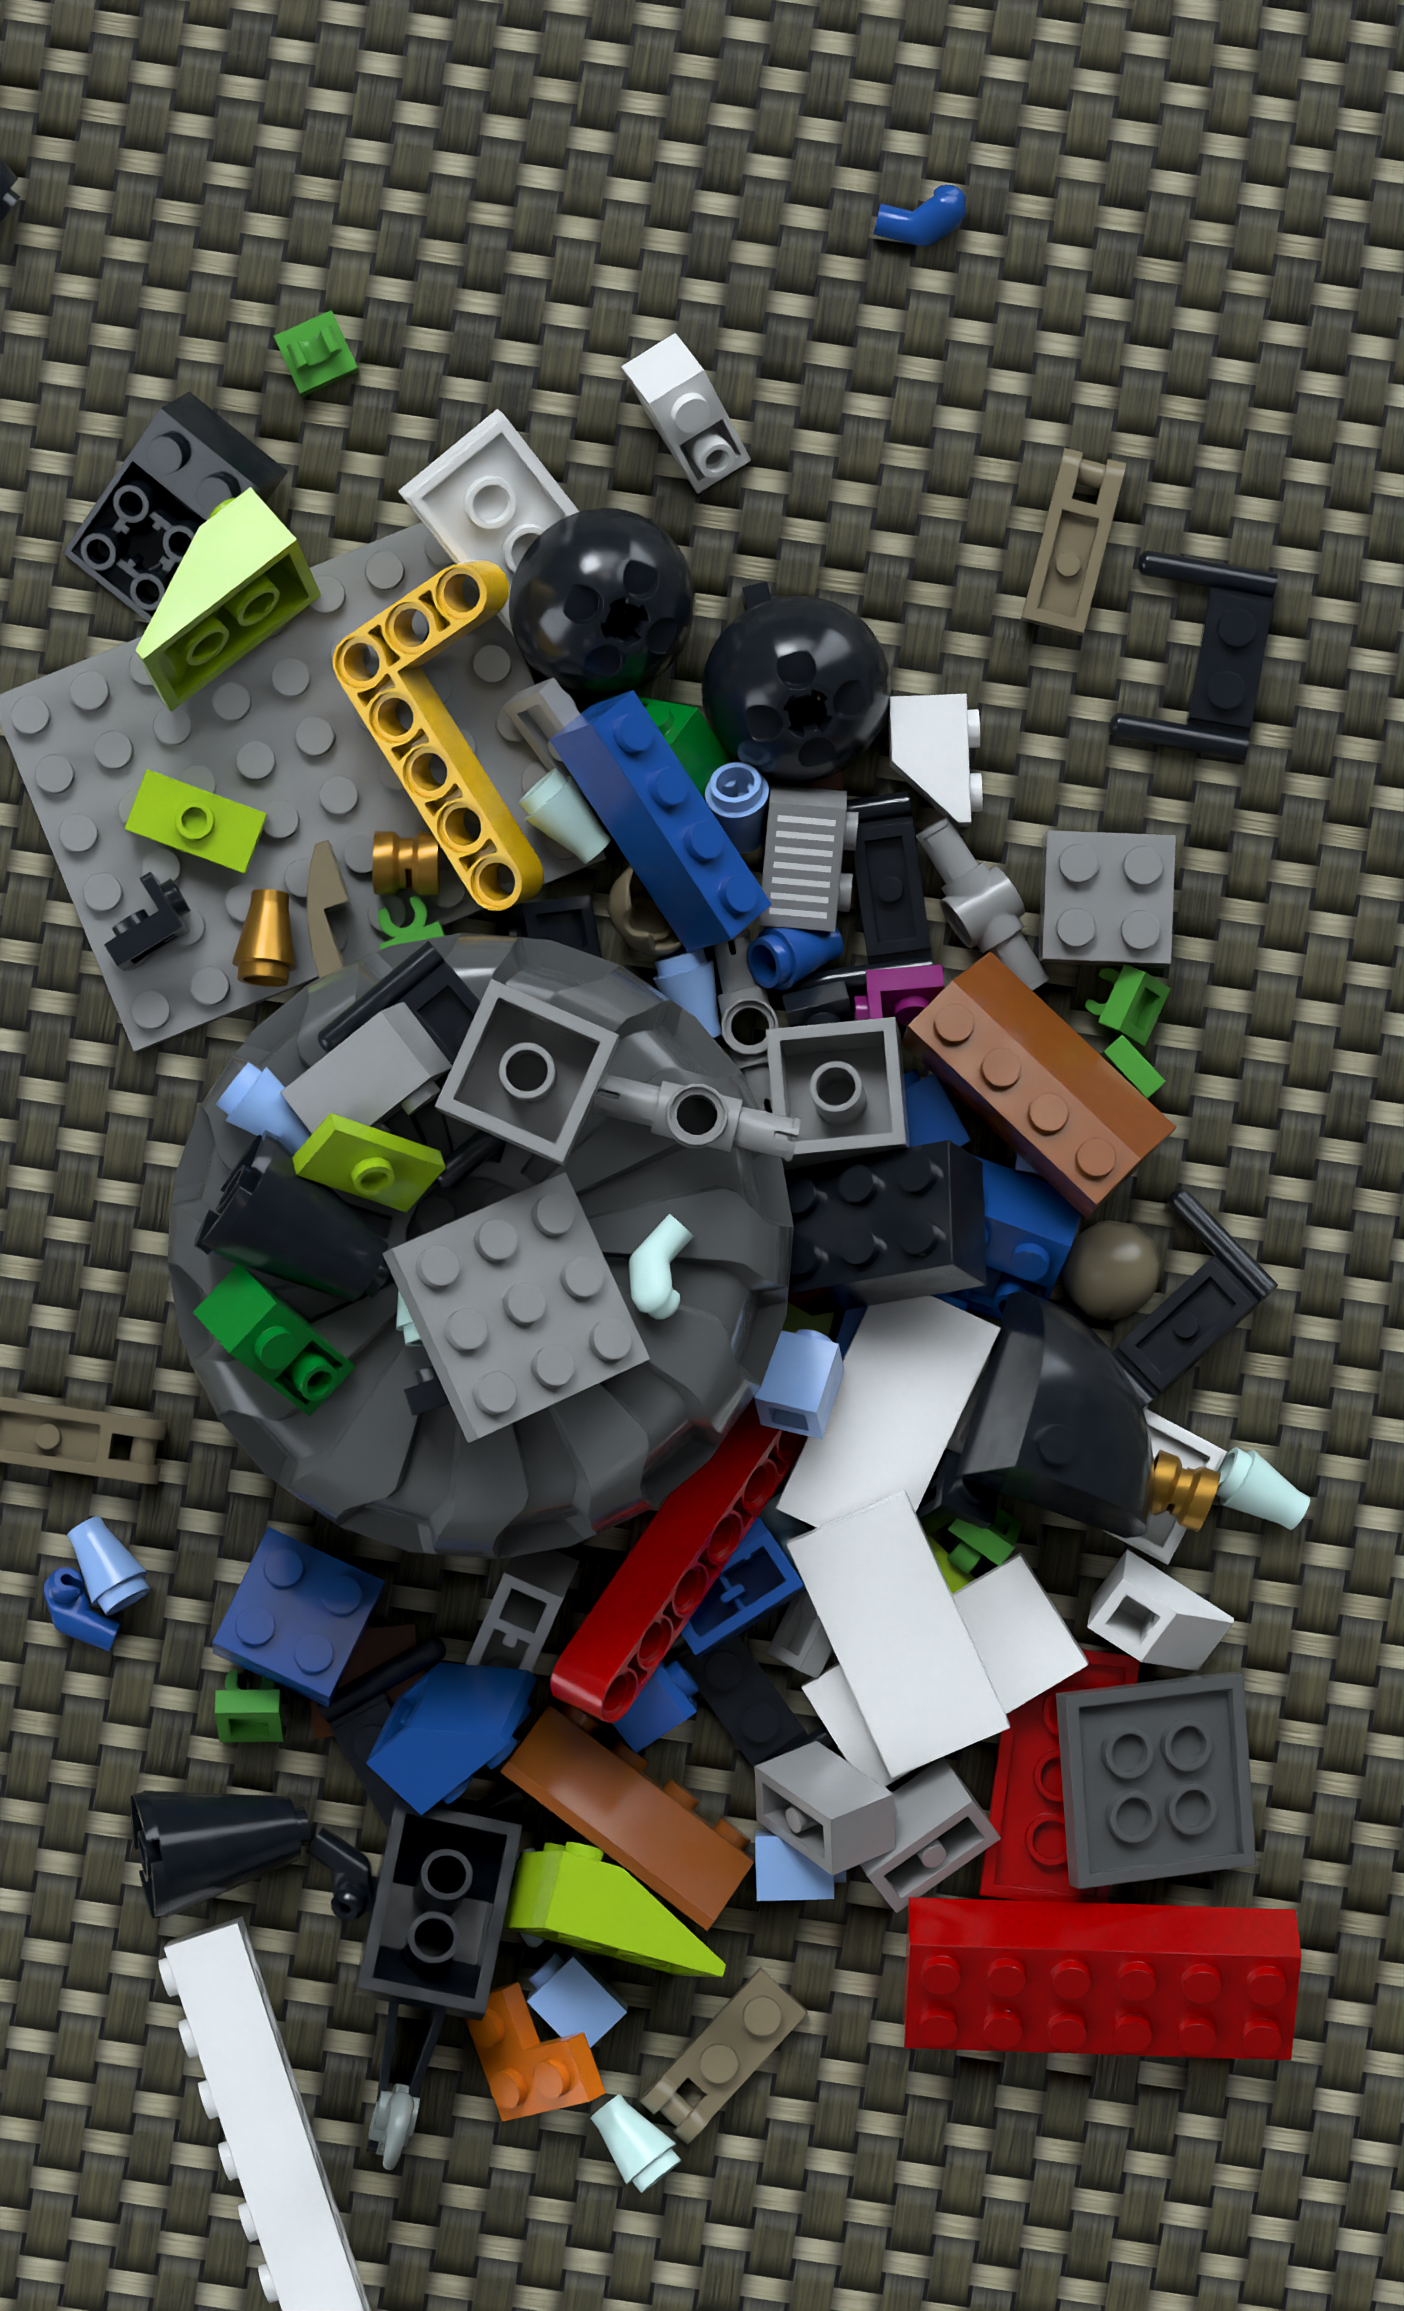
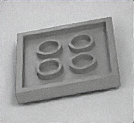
(516, 1306)

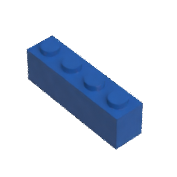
(660, 821)

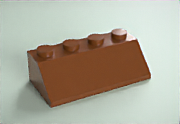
(1037, 1083)
(629, 1813)

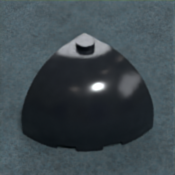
(1060, 1422)

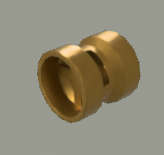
(406, 863)
(1183, 1491)

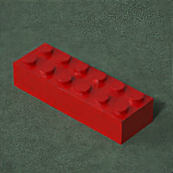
(1101, 1978)

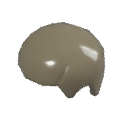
(639, 918)
(1111, 1270)

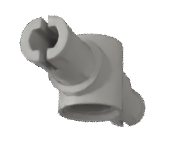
(981, 903)
(740, 995)
(733, 1127)

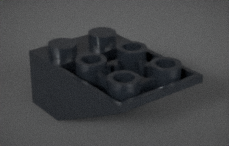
(161, 497)

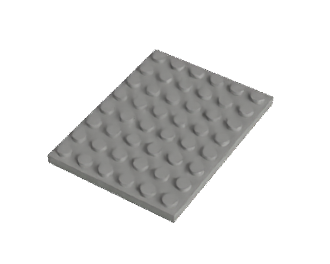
(279, 741)

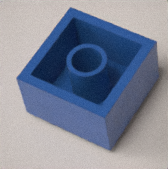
(298, 1617)

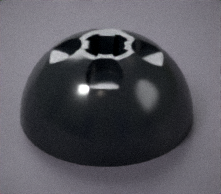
(586, 576)
(771, 670)

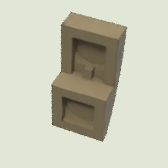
(325, 895)

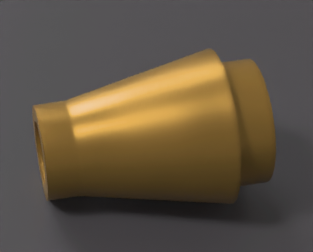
(266, 941)

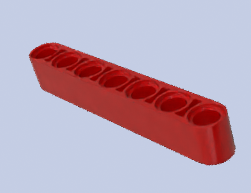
(672, 1569)

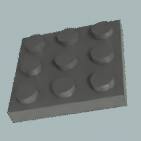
(1156, 1779)

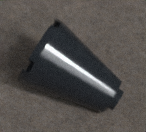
(292, 1227)
(210, 1843)

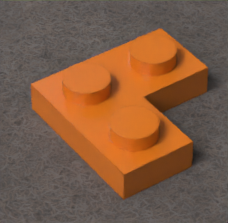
(528, 2073)

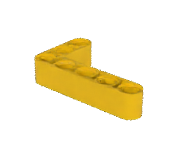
(435, 730)

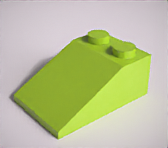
(226, 597)
(602, 1909)

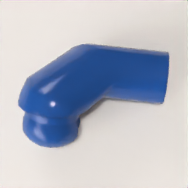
(926, 223)
(72, 1611)

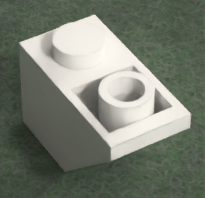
(686, 412)
(931, 751)
(1155, 1616)

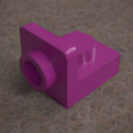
(899, 992)

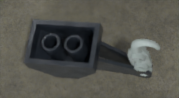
(431, 1940)

